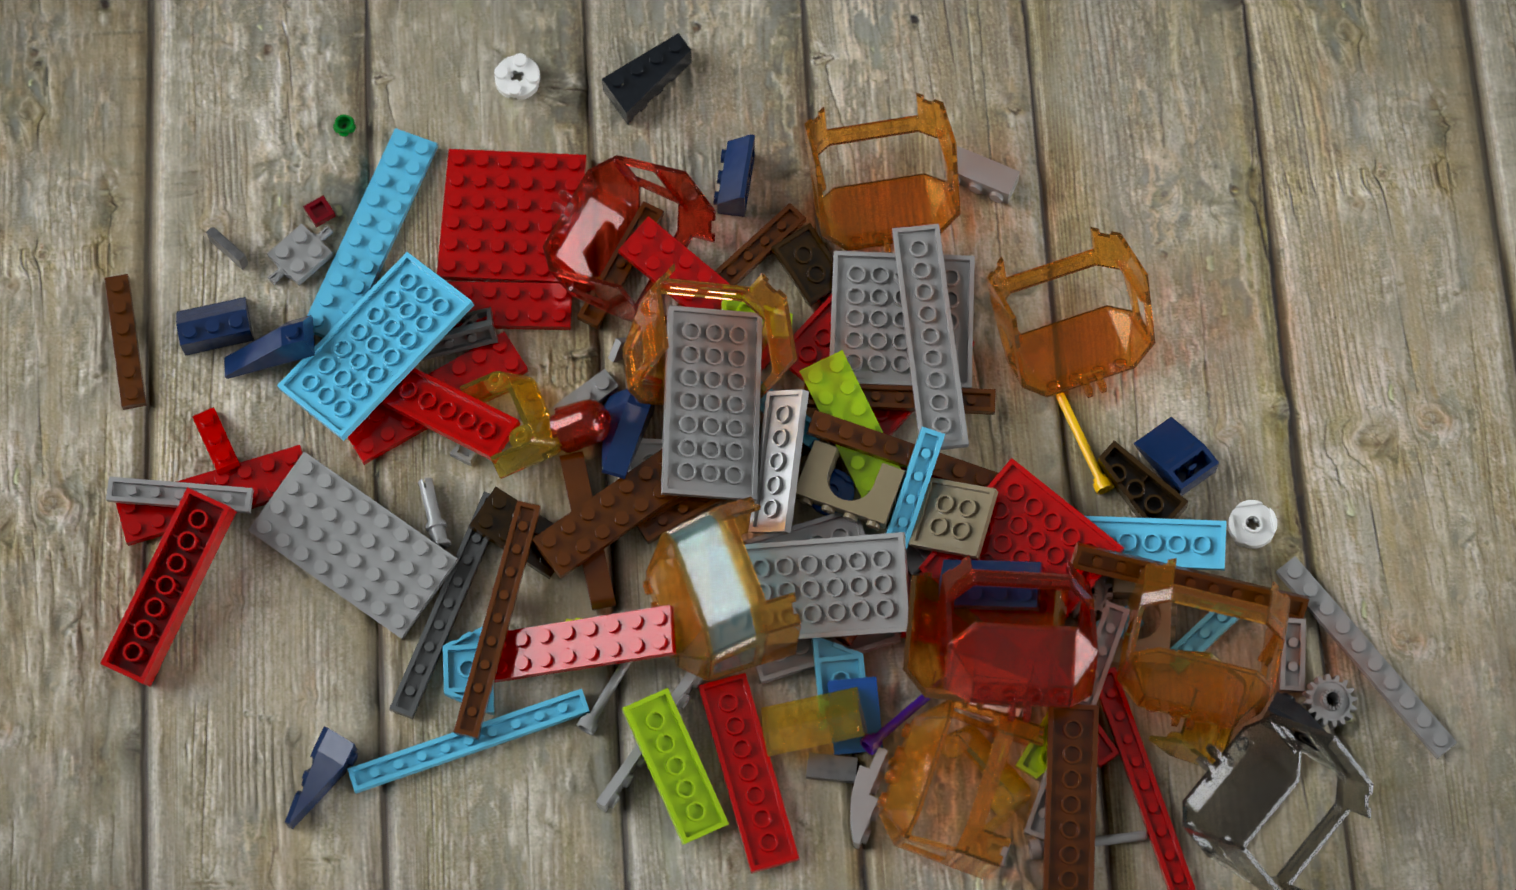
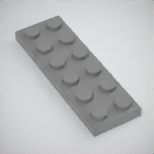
(779, 460)

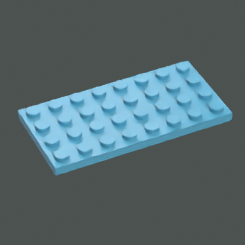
(375, 345)

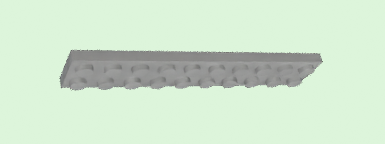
(930, 333)

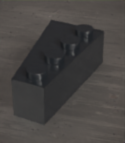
(645, 77)

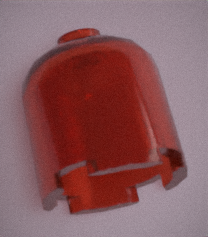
(580, 424)

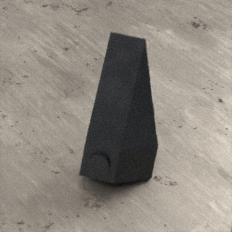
(1286, 706)

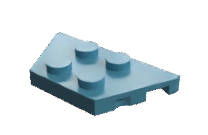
(457, 663)
(835, 663)

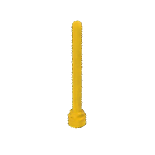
(1102, 483)

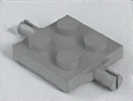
(300, 254)

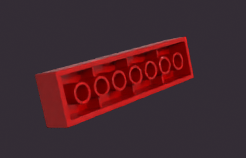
(168, 587)

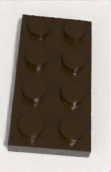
(494, 524)

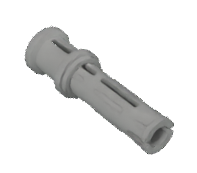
(435, 524)

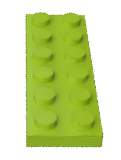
(841, 396)
(675, 766)

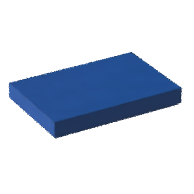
(870, 705)

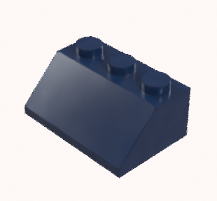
(735, 176)
(214, 326)

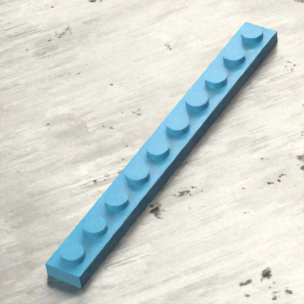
(455, 746)

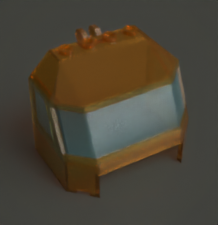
(716, 596)

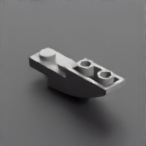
(863, 805)

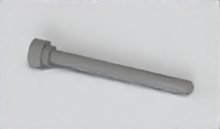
(589, 723)
(1036, 847)

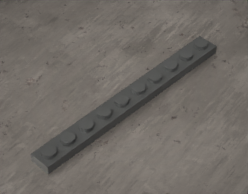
(440, 622)

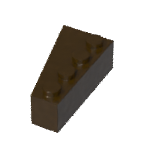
(1139, 486)

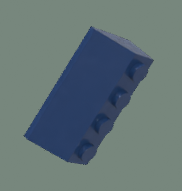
(998, 597)

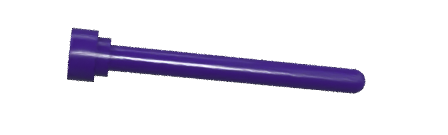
(872, 741)

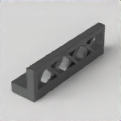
(468, 335)

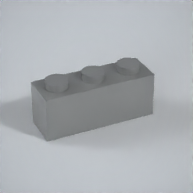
(986, 176)

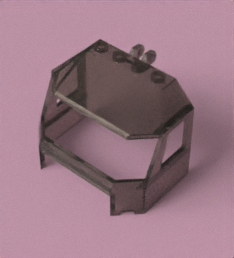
(1253, 781)

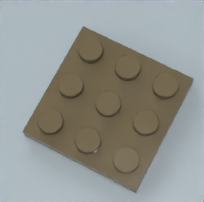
(954, 518)

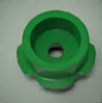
(344, 120)

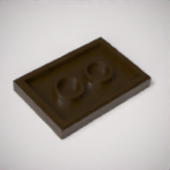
(806, 263)

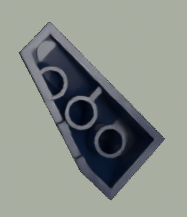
(280, 346)
(626, 432)
(330, 762)

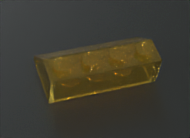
(813, 721)

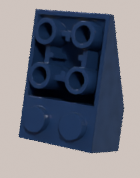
(1177, 456)

